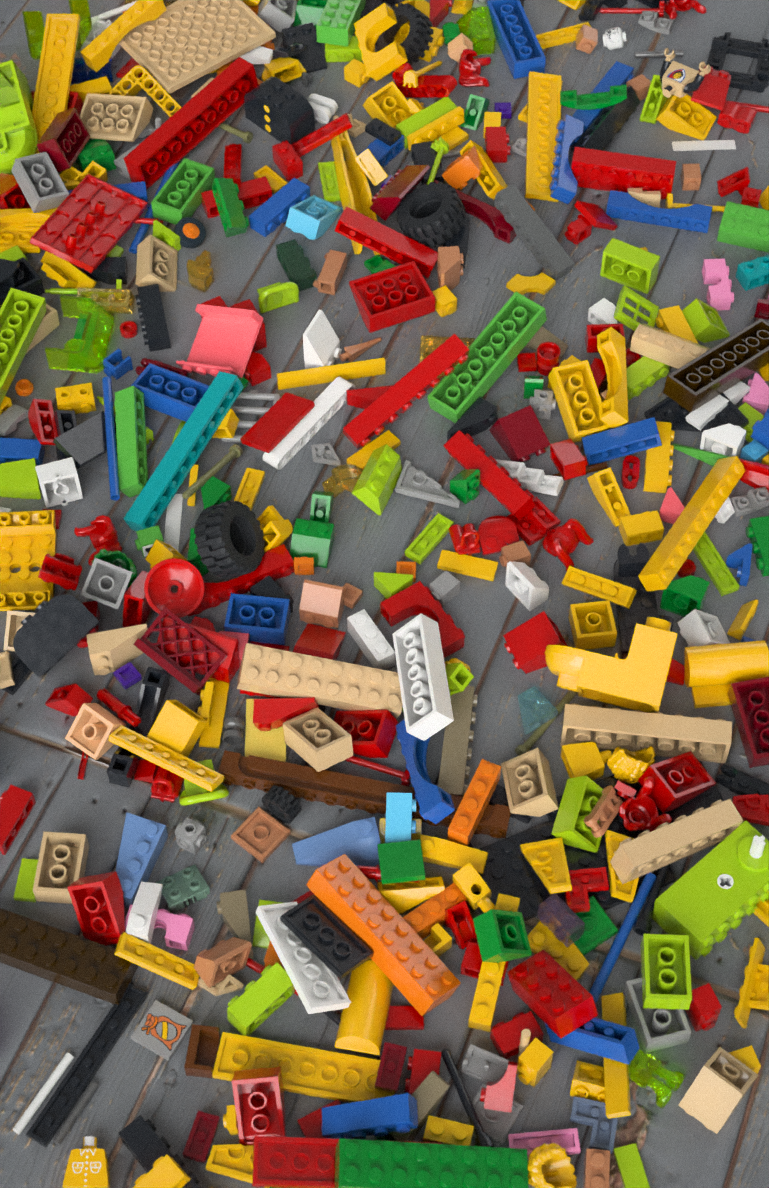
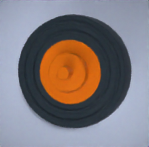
(191, 232)

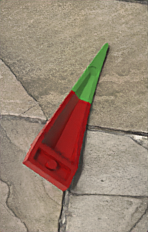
(755, 473)

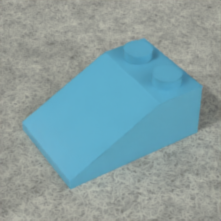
(312, 217)

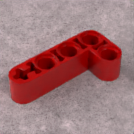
(428, 85)

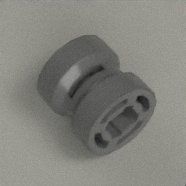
(233, 730)

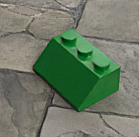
(229, 206)

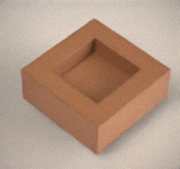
(351, 595)

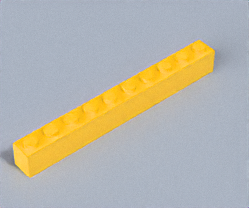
(691, 524)

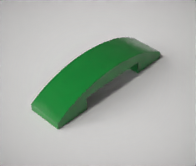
(593, 100)

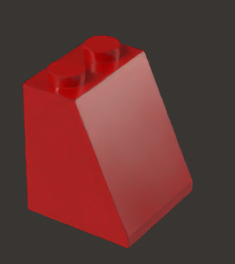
(11, 194)
(530, 641)

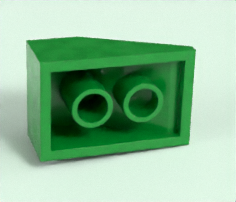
(99, 152)

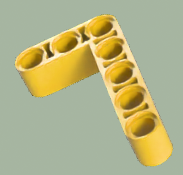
(144, 82)

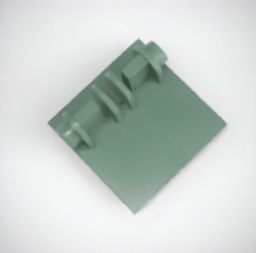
(184, 886)

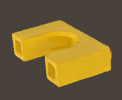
(367, 31)

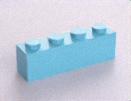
(399, 817)

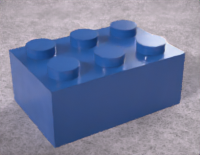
(260, 616)

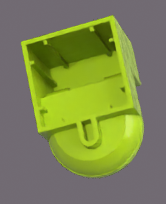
(17, 125)

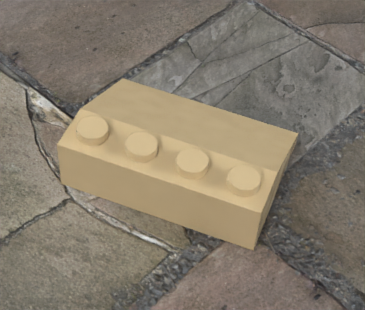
(115, 116)

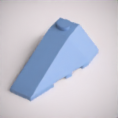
(354, 839)

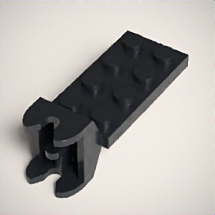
(644, 603)

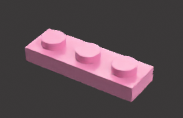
(564, 1137)

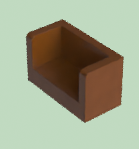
(202, 1051)

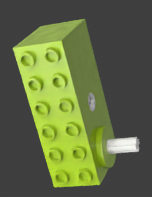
(717, 891)

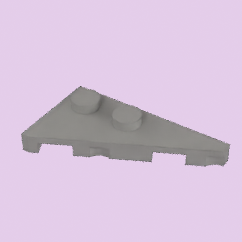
(418, 485)

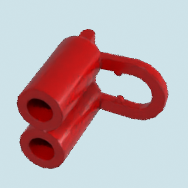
(465, 539)
(166, 785)

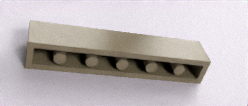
(456, 742)

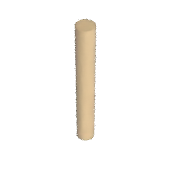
(524, 1041)

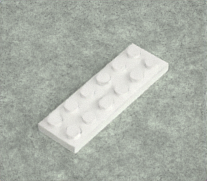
(312, 979)

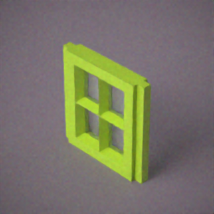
(634, 309)

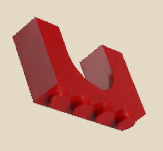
(419, 600)

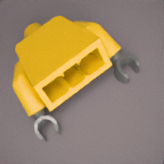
(286, 70)

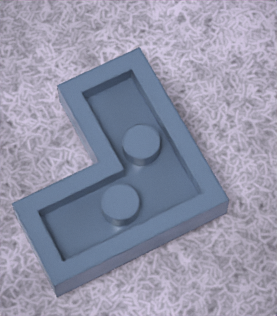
(594, 1114)

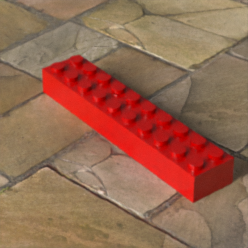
(191, 123)

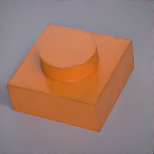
(303, 566)
(406, 568)

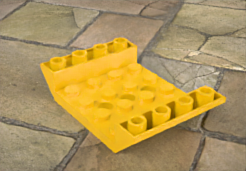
(23, 545)

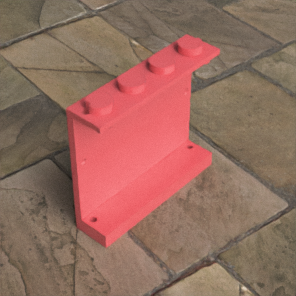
(223, 341)

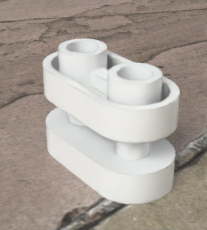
(322, 107)

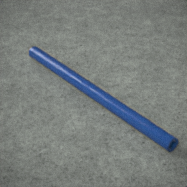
(149, 214)
(111, 439)
(622, 936)

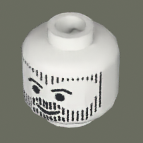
(614, 38)

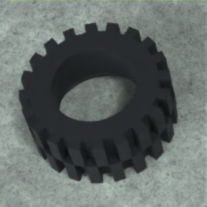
(418, 35)

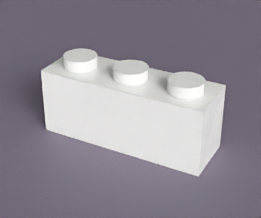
(371, 640)

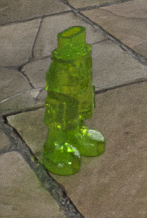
(644, 1069)

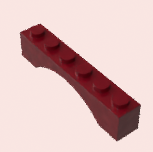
(489, 215)

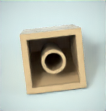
(718, 1090)

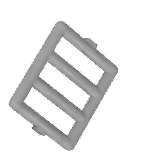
(252, 395)

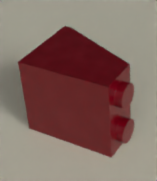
(520, 435)

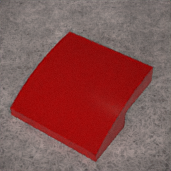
(535, 523)

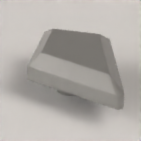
(520, 146)
(325, 454)

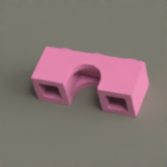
(719, 293)
(178, 928)

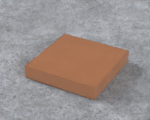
(260, 834)

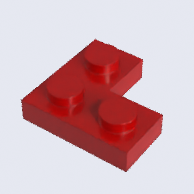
(583, 882)

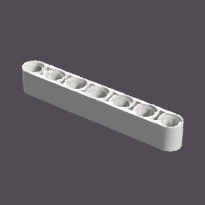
(325, 407)

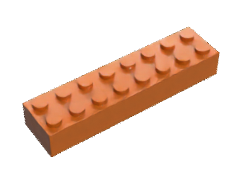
(395, 945)

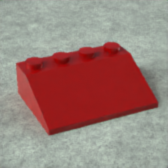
(392, 296)

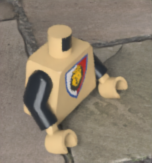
(680, 79)

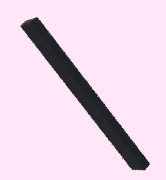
(86, 1066)

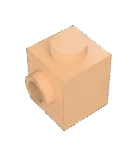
(457, 46)

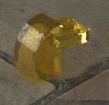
(199, 272)
(343, 478)

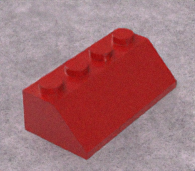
(224, 643)

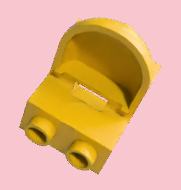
(627, 682)

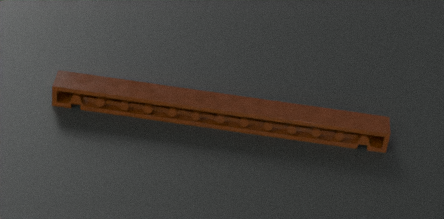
(341, 789)

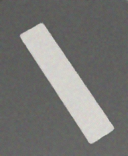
(703, 145)
(173, 521)

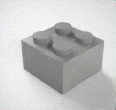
(106, 583)

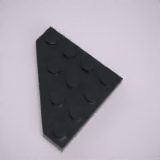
(672, 412)

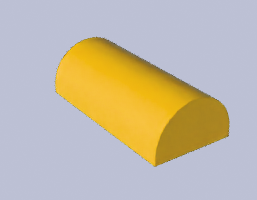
(726, 663)
(366, 1017)

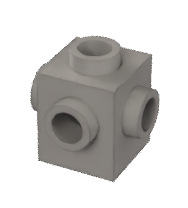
(542, 403)
(190, 835)

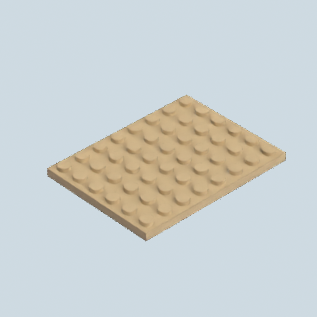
(195, 39)

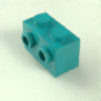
(753, 273)

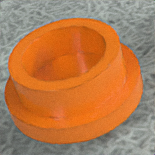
(24, 387)

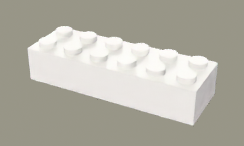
(422, 677)

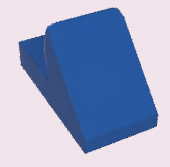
(741, 561)

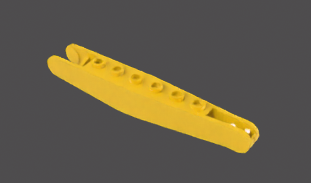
(352, 182)

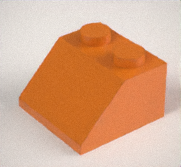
(463, 169)

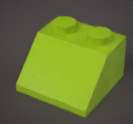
(705, 322)

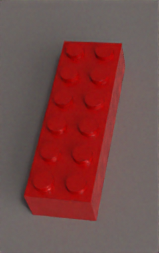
(622, 171)

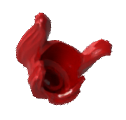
(672, 6)
(470, 69)
(102, 535)
(564, 540)
(642, 810)

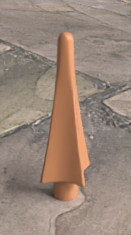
(355, 351)

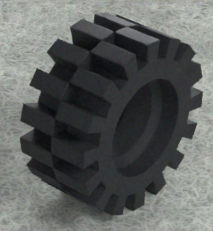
(281, 804)

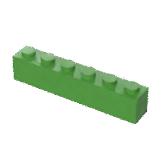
(131, 441)

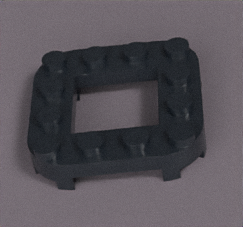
(724, 44)

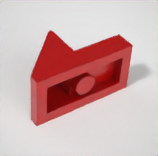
(734, 182)
(461, 923)

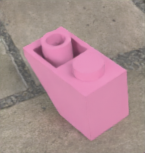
(758, 394)

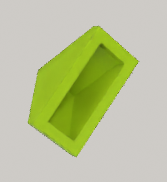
(391, 583)

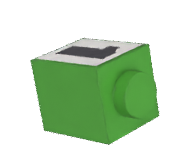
(146, 539)

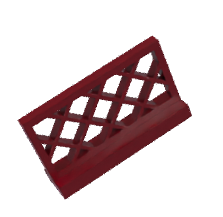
(168, 663)

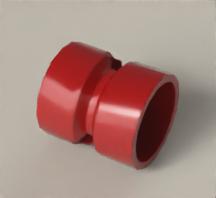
(547, 357)

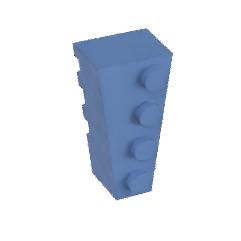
(138, 853)

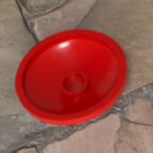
(170, 573)

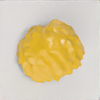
(630, 765)
(550, 1167)

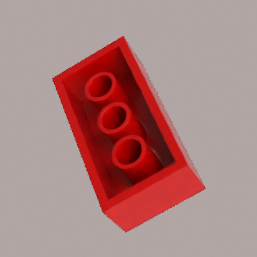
(552, 993)

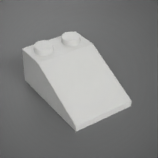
(320, 343)

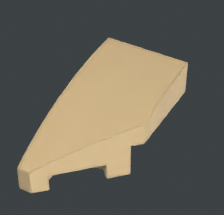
(358, 127)
(650, 198)
(227, 985)

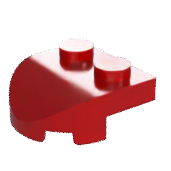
(496, 533)
(60, 570)

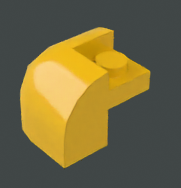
(274, 528)

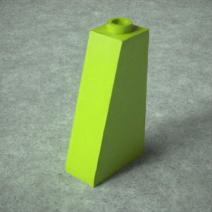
(19, 480)

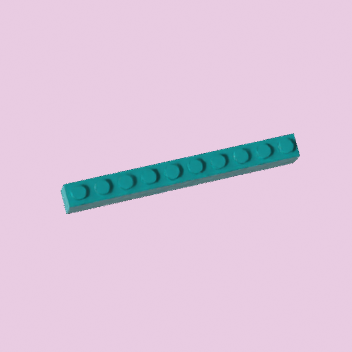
(184, 452)

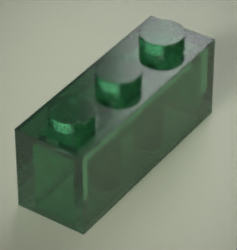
(295, 264)

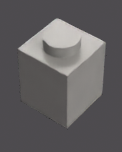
(445, 588)

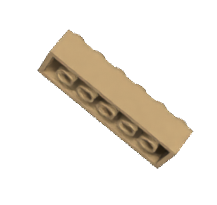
(675, 840)

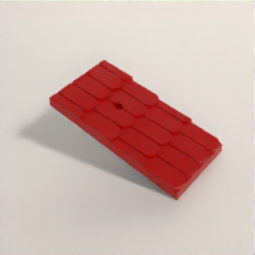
(89, 223)

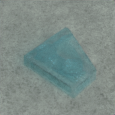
(535, 709)

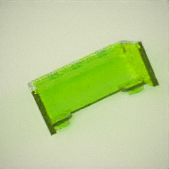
(35, 27)
(93, 347)

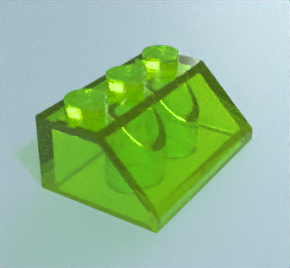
(479, 29)

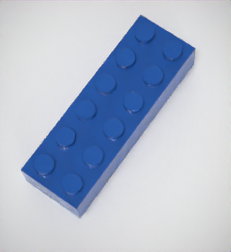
(516, 38)

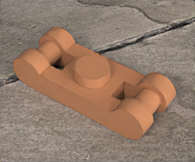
(604, 811)

